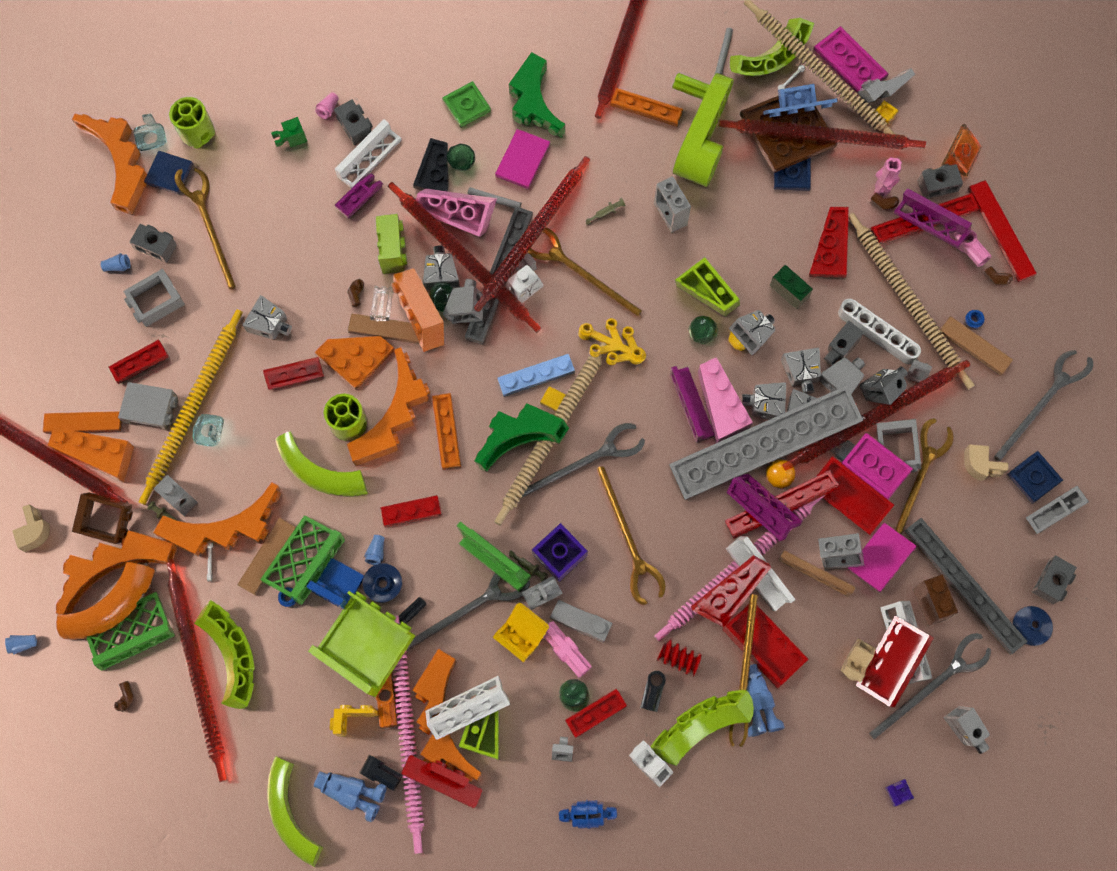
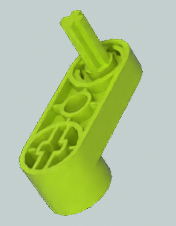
(698, 154)

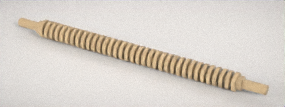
(761, 15)
(908, 298)
(542, 448)

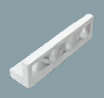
(364, 149)
(770, 587)
(905, 612)
(468, 709)

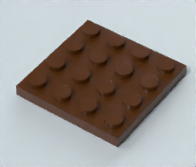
(782, 151)

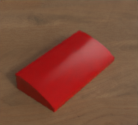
(856, 497)
(771, 649)
(895, 661)

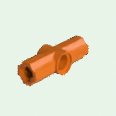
(387, 709)

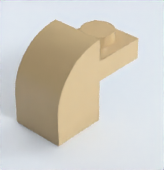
(978, 464)
(34, 533)
(858, 660)

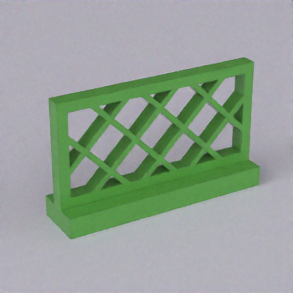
(493, 558)
(317, 565)
(138, 643)

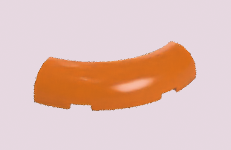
(112, 608)

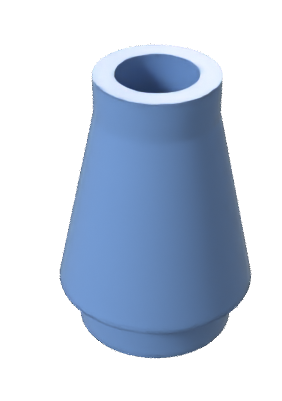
(116, 263)
(375, 551)
(19, 643)

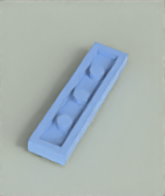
(536, 375)

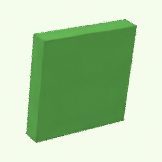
(466, 104)

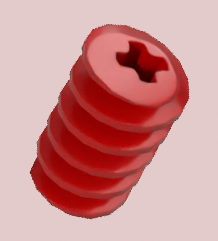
(679, 657)

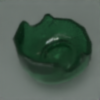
(461, 157)
(440, 294)
(703, 329)
(574, 695)

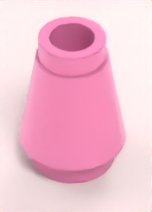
(326, 107)

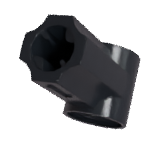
(652, 693)
(377, 771)

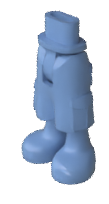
(762, 701)
(347, 792)

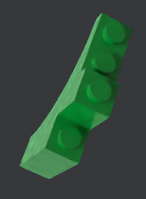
(531, 106)
(510, 432)

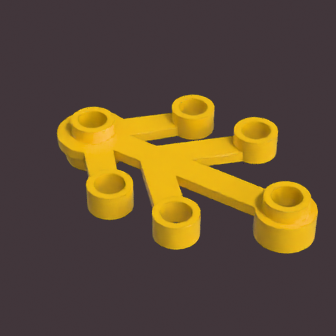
(613, 344)

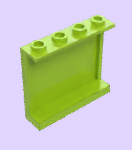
(364, 644)

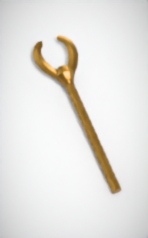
(199, 198)
(557, 255)
(929, 455)
(639, 565)
(746, 659)

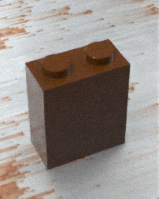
(935, 600)

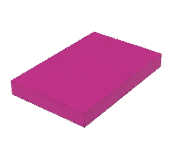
(522, 159)
(877, 466)
(883, 557)

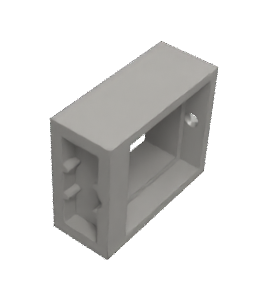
(672, 200)
(162, 309)
(902, 427)
(841, 548)

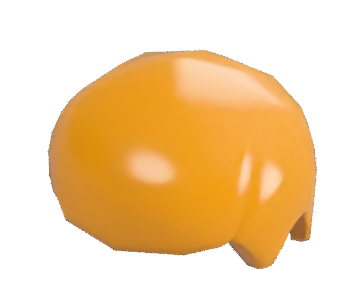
(778, 476)

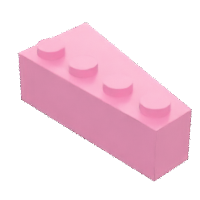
(460, 210)
(722, 402)

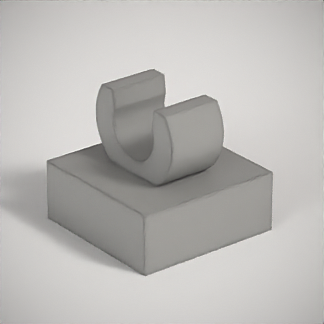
(527, 260)
(918, 371)
(562, 751)

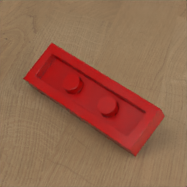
(138, 361)
(293, 373)
(410, 511)
(595, 713)

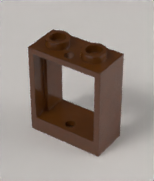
(84, 512)

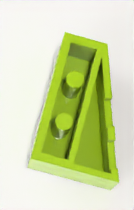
(390, 243)
(708, 287)
(482, 736)

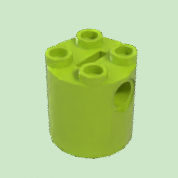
(191, 121)
(345, 417)

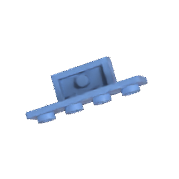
(796, 98)

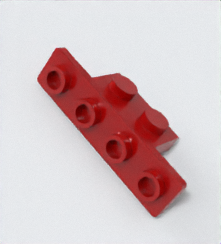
(442, 780)

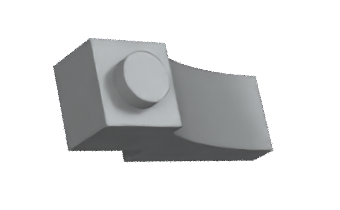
(875, 88)
(1057, 509)
(581, 621)

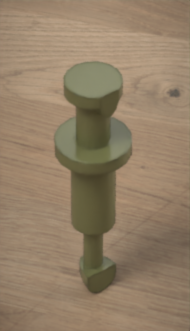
(611, 208)
(160, 512)
(534, 570)

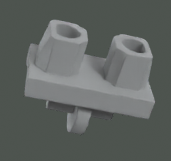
(542, 593)

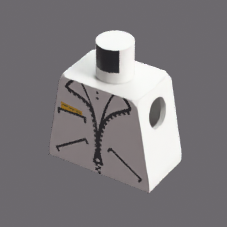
(524, 284)

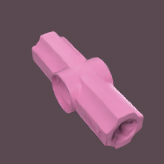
(888, 176)
(973, 249)
(566, 650)

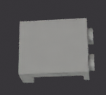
(148, 405)

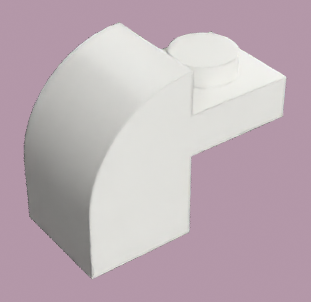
(650, 763)

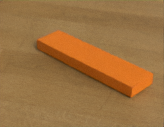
(646, 107)
(83, 421)
(446, 431)

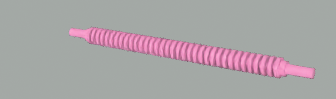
(762, 544)
(416, 826)

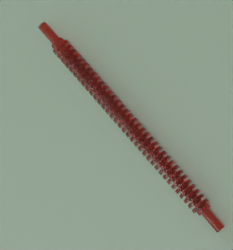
(618, 55)
(820, 133)
(531, 234)
(461, 254)
(877, 414)
(57, 461)
(193, 655)

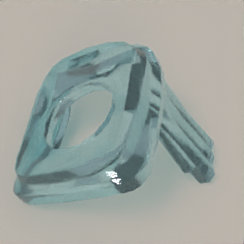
(151, 126)
(214, 434)

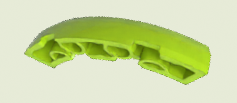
(775, 57)
(316, 477)
(235, 652)
(701, 721)
(282, 815)

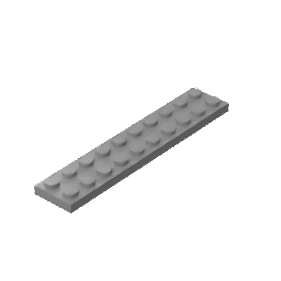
(766, 442)

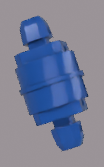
(585, 814)

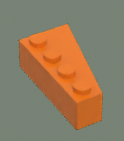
(419, 309)
(98, 452)

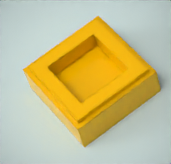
(886, 111)
(552, 398)

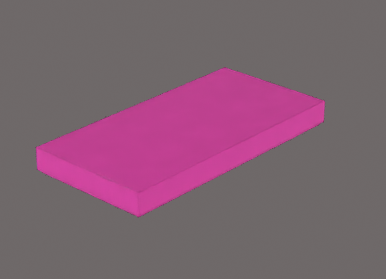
(849, 59)

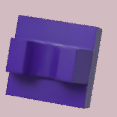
(899, 792)

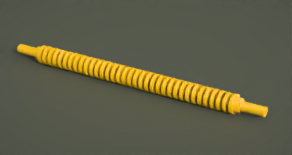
(202, 383)

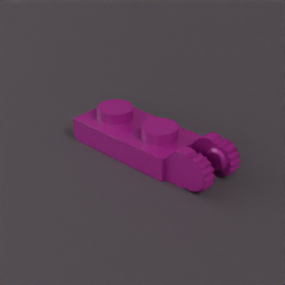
(358, 196)

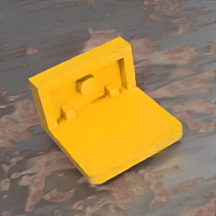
(522, 632)
(339, 722)

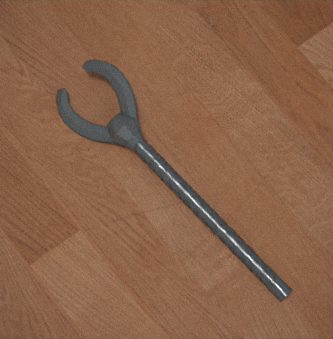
(1061, 380)
(607, 449)
(492, 593)
(957, 666)

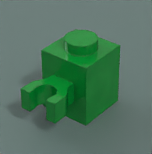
(291, 132)

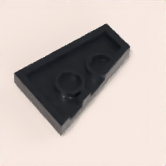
(433, 168)

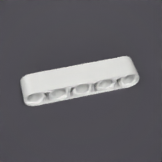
(884, 339)

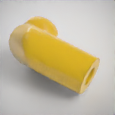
(735, 342)

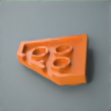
(355, 357)

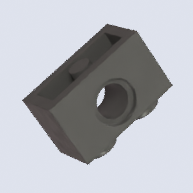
(349, 112)
(932, 187)
(146, 235)
(1047, 588)

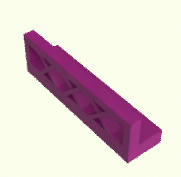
(937, 213)
(691, 404)
(762, 507)

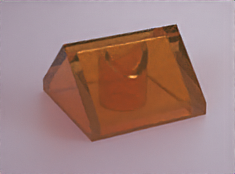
(963, 150)

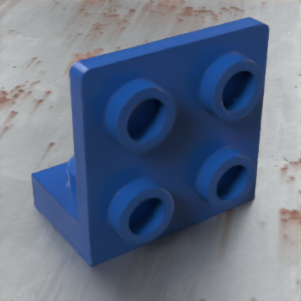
(336, 582)

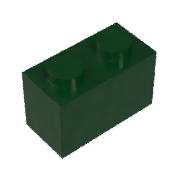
(791, 286)

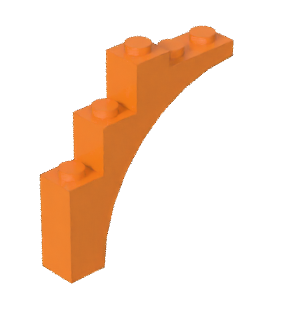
(129, 176)
(382, 437)
(223, 533)
(106, 558)
(432, 688)

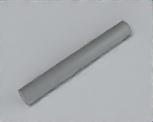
(724, 50)
(501, 200)

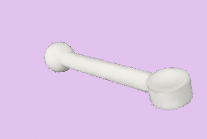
(801, 68)
(209, 575)

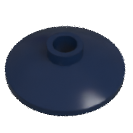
(375, 576)
(1023, 623)

